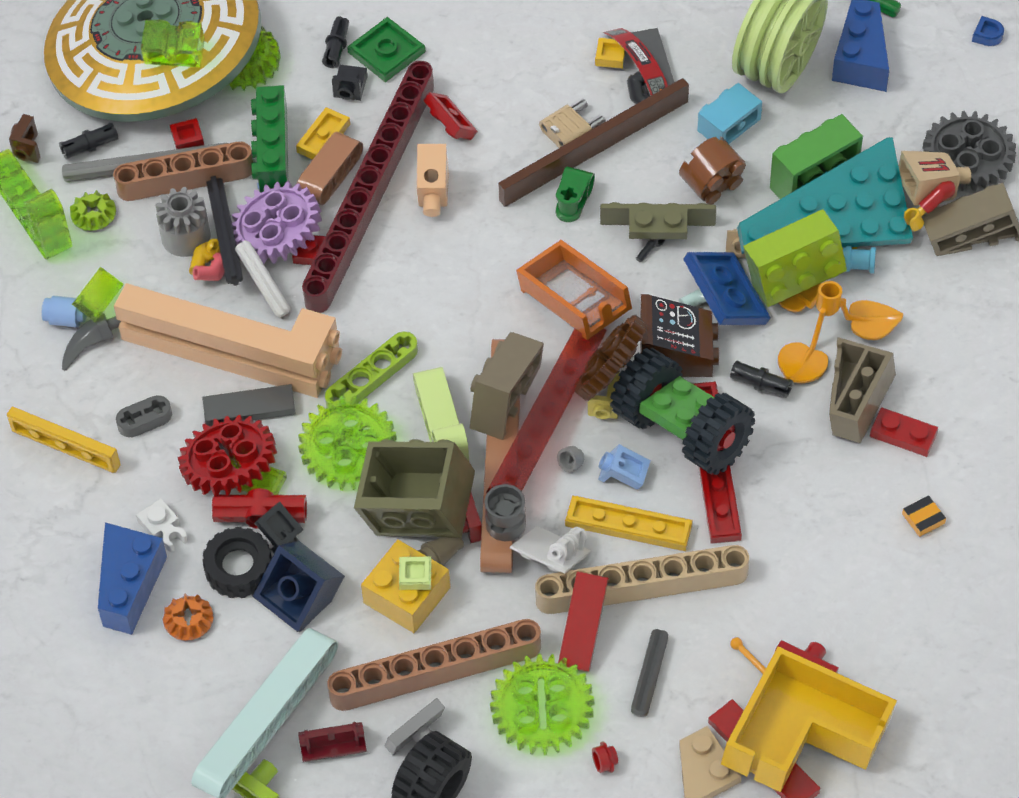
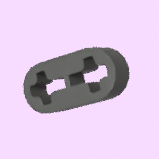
(143, 416)

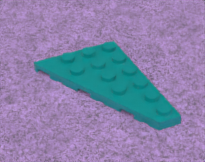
(859, 197)

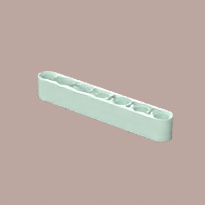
(264, 714)

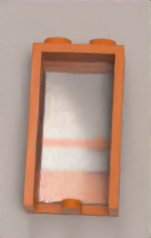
(574, 288)

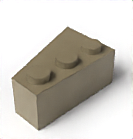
(971, 221)

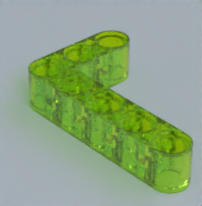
(38, 213)

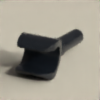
(649, 245)

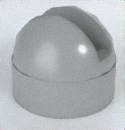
(567, 455)

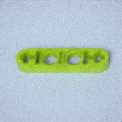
(375, 375)

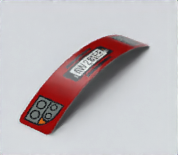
(642, 58)

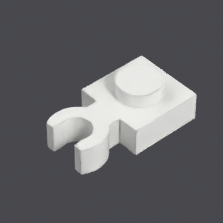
(162, 522)

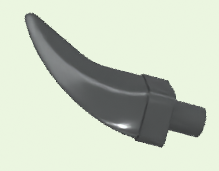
(88, 335)

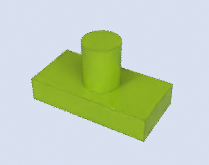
(255, 784)

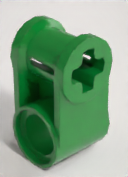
(573, 193)

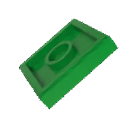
(386, 49)

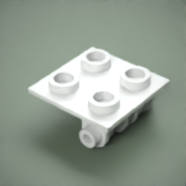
(556, 552)

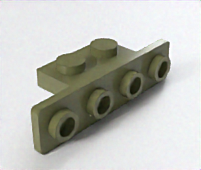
(658, 220)

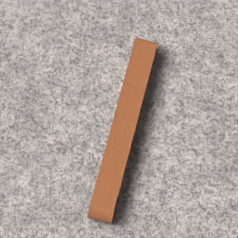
(496, 554)

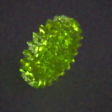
(331, 424)
(572, 702)

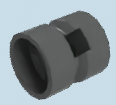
(505, 512)

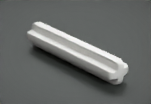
(262, 279)

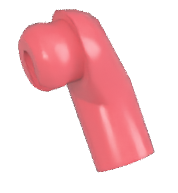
(210, 273)

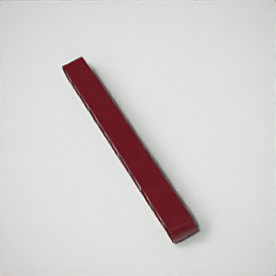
(367, 188)

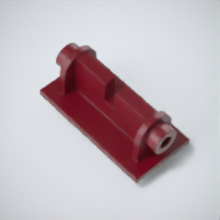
(332, 742)

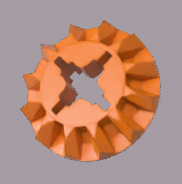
(200, 620)

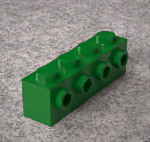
(271, 135)

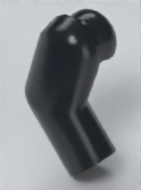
(635, 88)

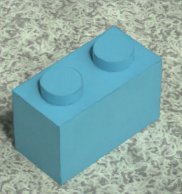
(730, 114)

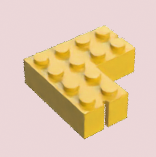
(803, 705)

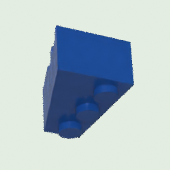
(862, 48)
(127, 575)

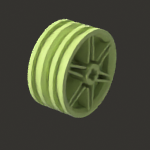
(778, 40)

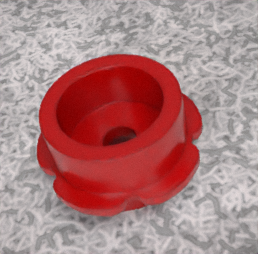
(604, 757)

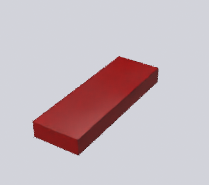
(583, 620)

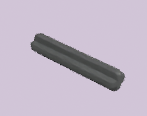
(649, 672)

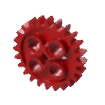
(210, 467)

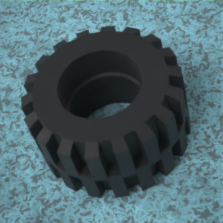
(432, 769)

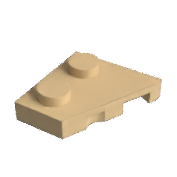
(702, 767)

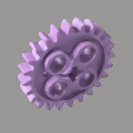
(277, 220)

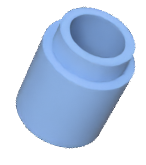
(61, 312)

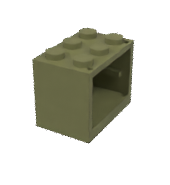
(414, 488)

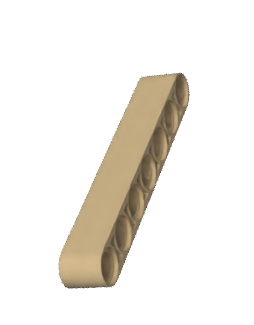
(655, 570)

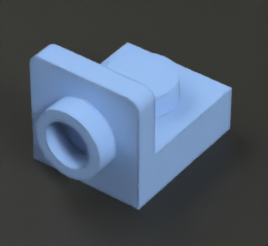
(624, 466)

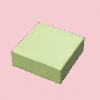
(415, 573)

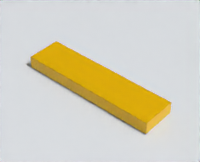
(63, 439)
(629, 523)

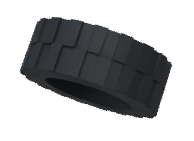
(230, 541)

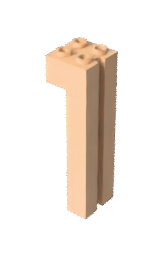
(231, 341)

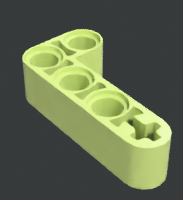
(439, 409)

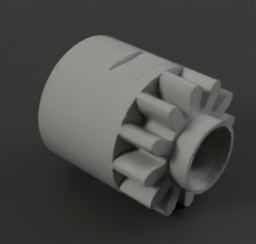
(182, 222)

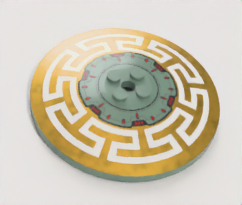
(99, 62)

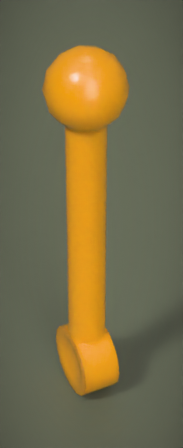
(737, 644)

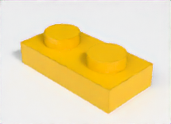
(320, 131)

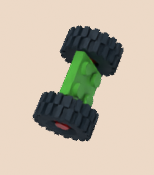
(710, 426)

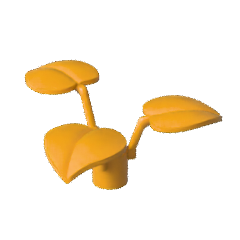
(868, 318)

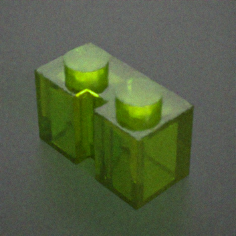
(172, 44)

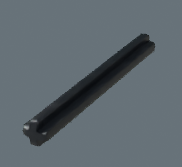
(224, 230)

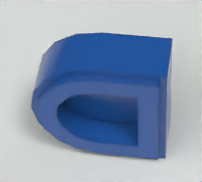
(988, 32)

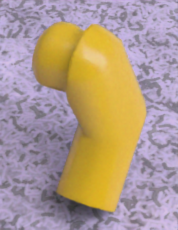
(204, 253)

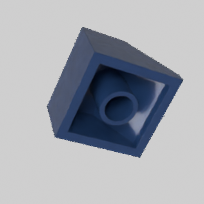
(297, 585)

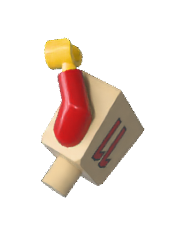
(929, 181)

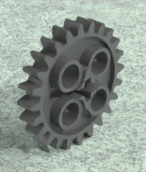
(974, 144)

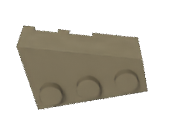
(502, 382)
(858, 387)

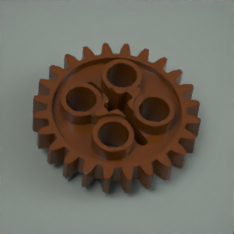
(612, 356)

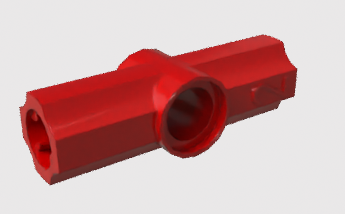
(254, 505)

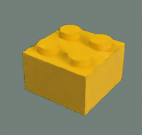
(404, 607)

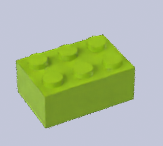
(795, 258)

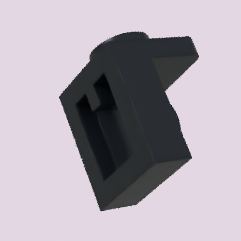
(349, 82)
(279, 526)

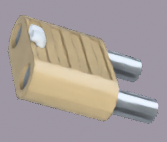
(567, 124)

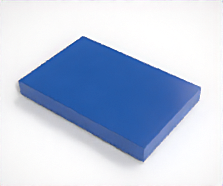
(726, 288)

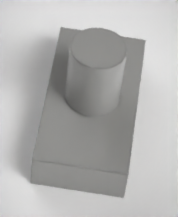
(416, 727)

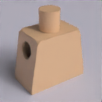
(432, 178)

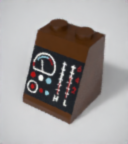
(681, 334)

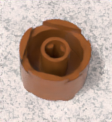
(713, 169)

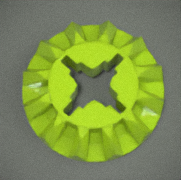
(93, 220)

